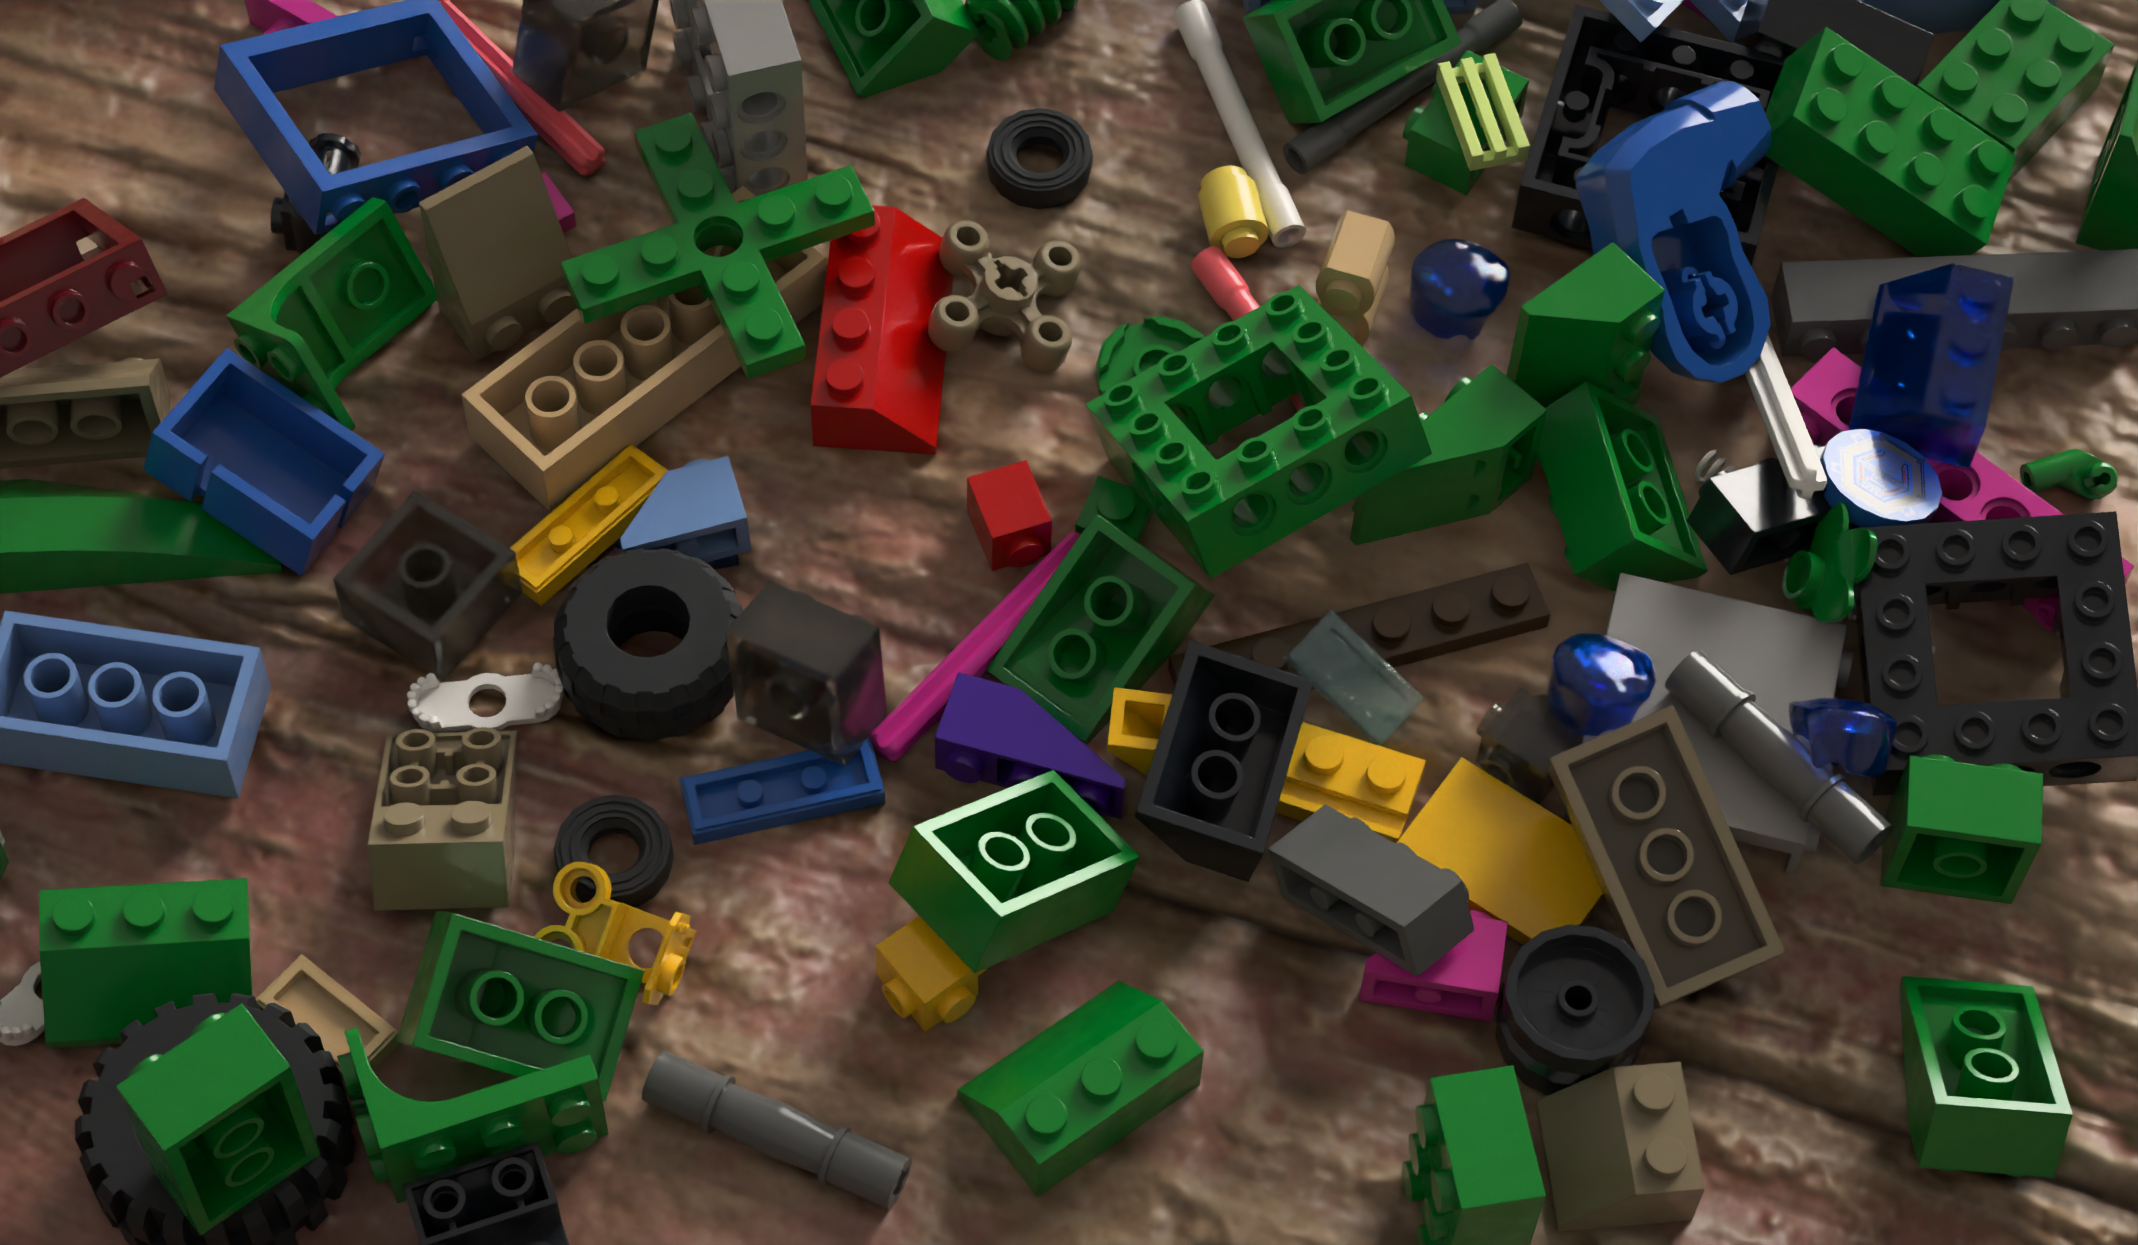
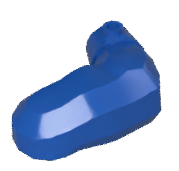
(1662, 206)

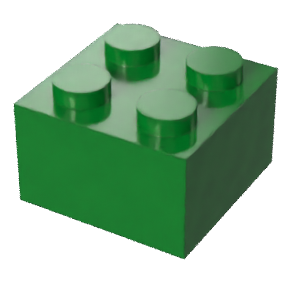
(1962, 829)

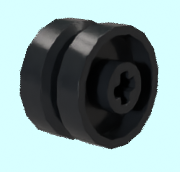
(1573, 1007)

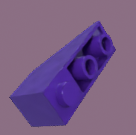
(1007, 738)

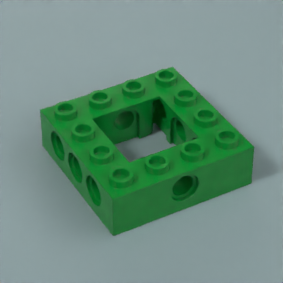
(1344, 441)

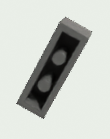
(1372, 889)

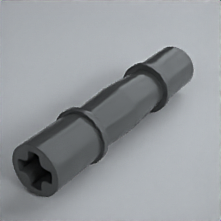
(1778, 756)
(776, 1129)

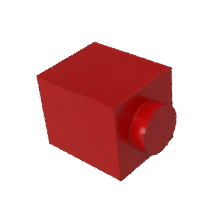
(1009, 516)

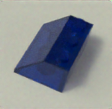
(1933, 360)

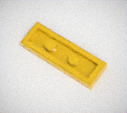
(585, 523)

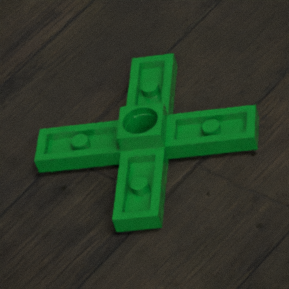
(709, 217)

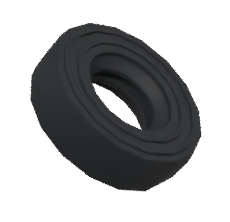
(1045, 128)
(621, 816)

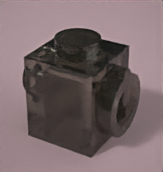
(1520, 742)

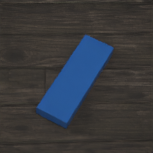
(778, 793)

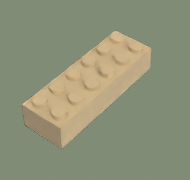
(613, 382)

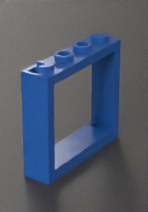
(349, 44)

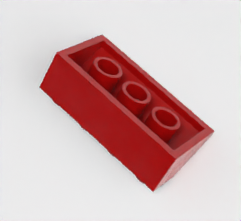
(874, 358)

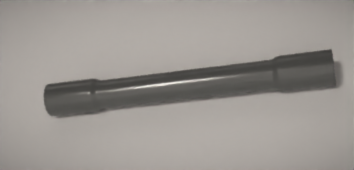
(1331, 135)

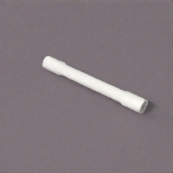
(1207, 50)

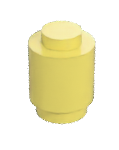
(1232, 211)

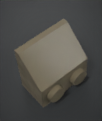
(1621, 1149)

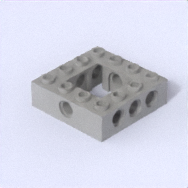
(747, 86)

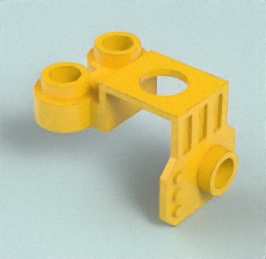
(607, 927)

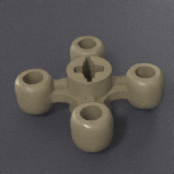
(1004, 296)

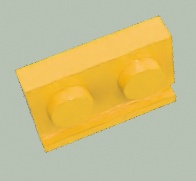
(1352, 779)

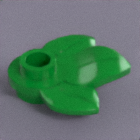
(1825, 575)

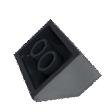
(1222, 759)

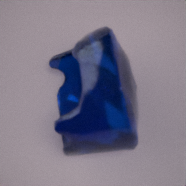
(1456, 287)
(1598, 683)
(1845, 733)

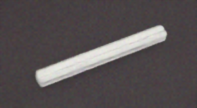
(1785, 424)

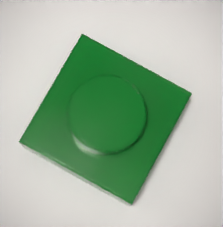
(1118, 504)

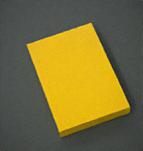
(1507, 851)

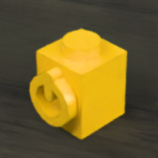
(924, 976)

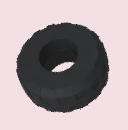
(639, 595)

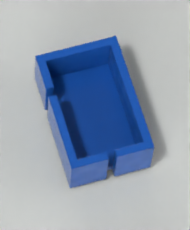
(263, 461)

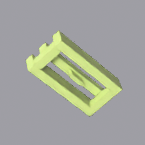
(1472, 74)

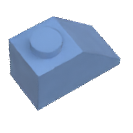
(693, 513)

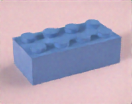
(129, 703)

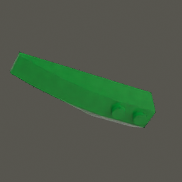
(106, 537)

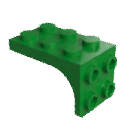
(334, 307)
(422, 1138)

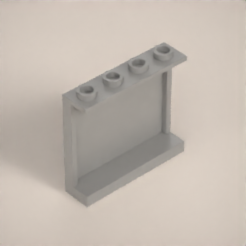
(1763, 650)

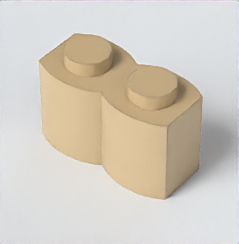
(1355, 272)

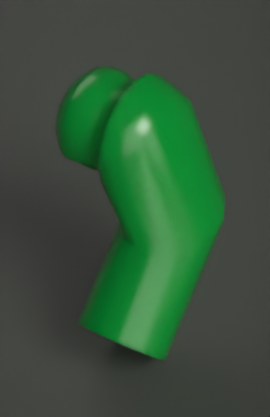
(2073, 471)

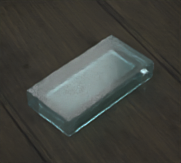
(1354, 678)

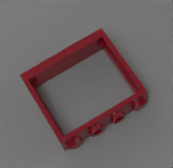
(57, 293)

